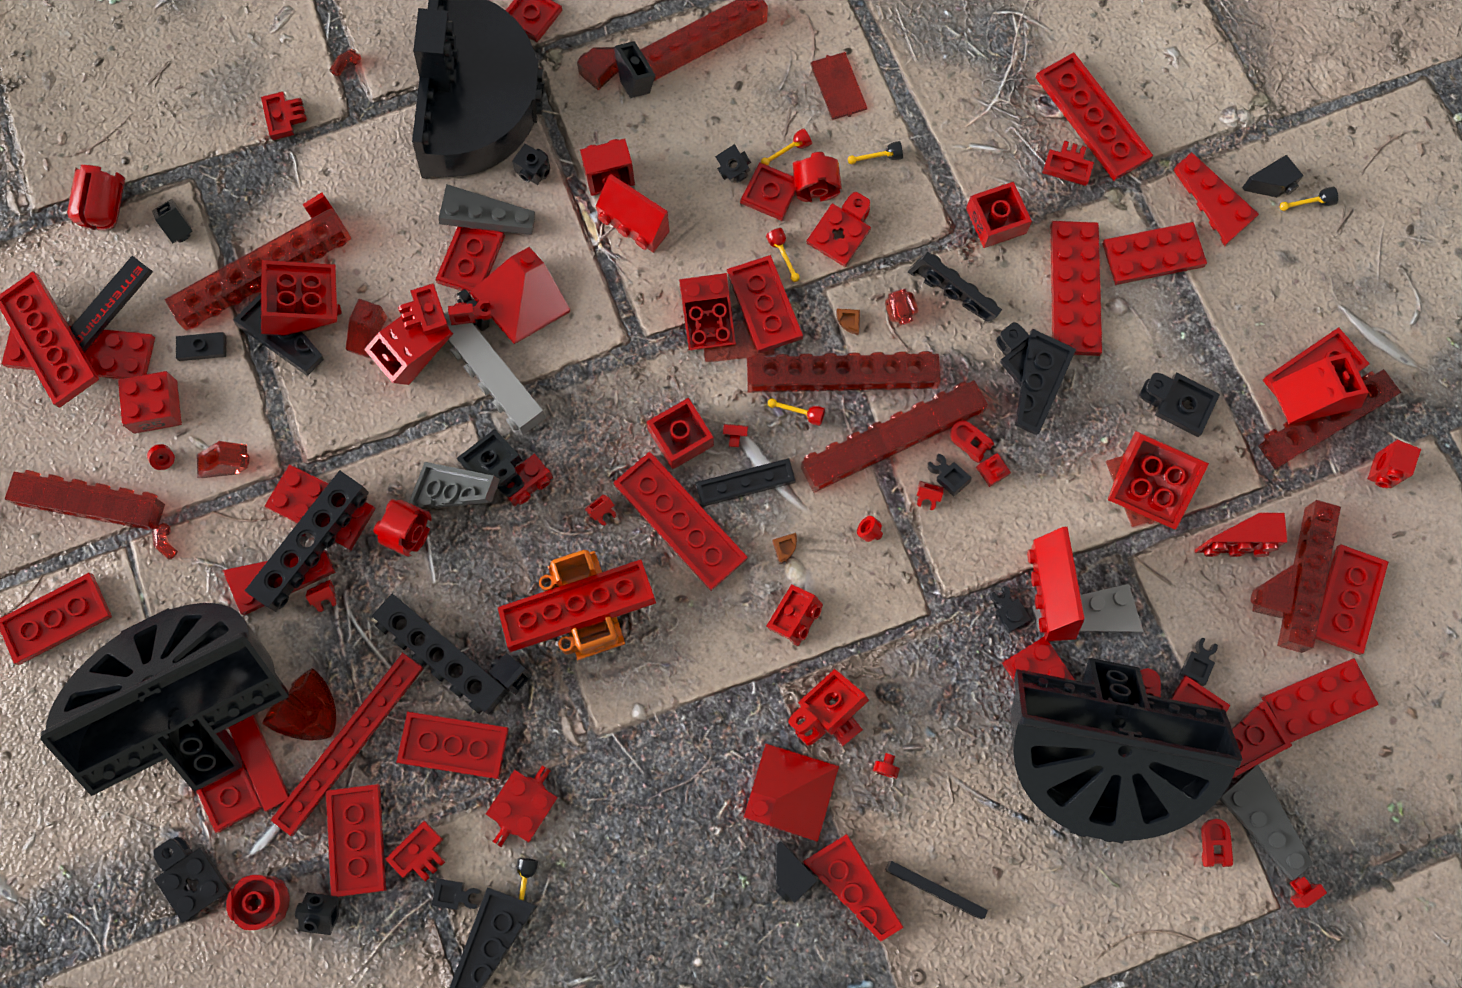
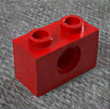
(1394, 464)

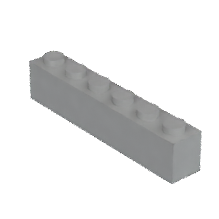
(494, 377)

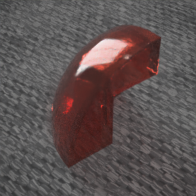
(307, 712)

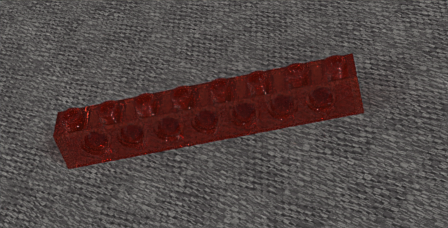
(246, 269)
(833, 381)

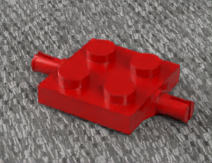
(521, 806)

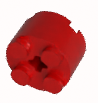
(817, 177)
(403, 527)
(242, 899)

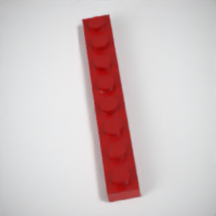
(347, 745)

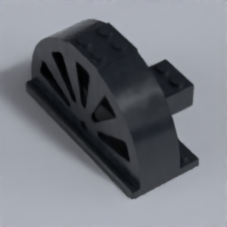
(474, 88)
(163, 695)
(1116, 758)

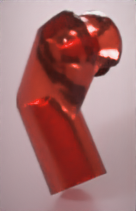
(342, 59)
(160, 541)

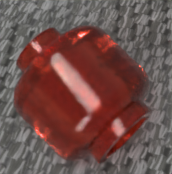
(901, 306)

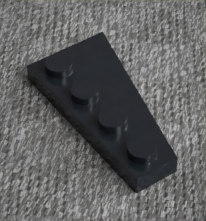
(954, 286)
(1042, 376)

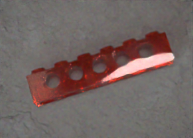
(1279, 451)
(1313, 562)

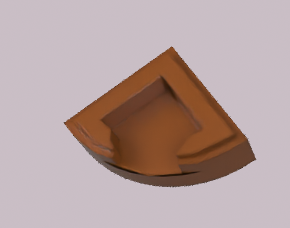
(849, 320)
(785, 547)

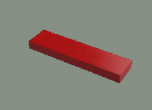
(259, 763)

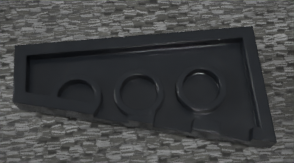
(293, 348)
(491, 936)

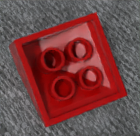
(297, 296)
(521, 296)
(1156, 480)
(791, 792)

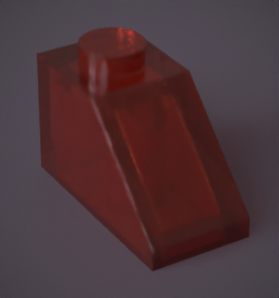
(598, 66)
(363, 326)
(222, 460)
(1276, 594)

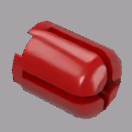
(95, 198)

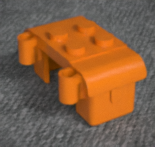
(593, 638)

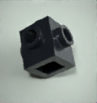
(727, 158)
(531, 164)
(317, 913)

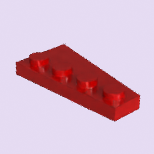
(1221, 204)
(240, 577)
(1259, 737)
(851, 881)

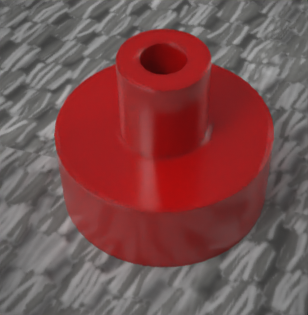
(160, 457)
(870, 529)
(886, 767)

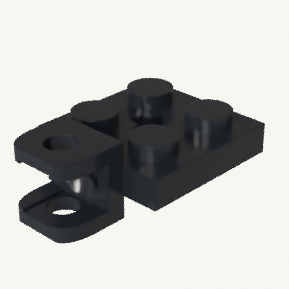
(1013, 344)
(1171, 392)
(502, 463)
(185, 865)

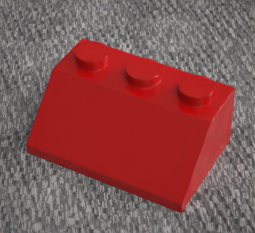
(632, 214)

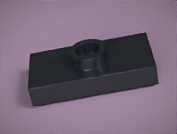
(201, 346)

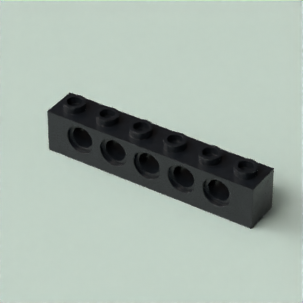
(294, 544)
(394, 610)

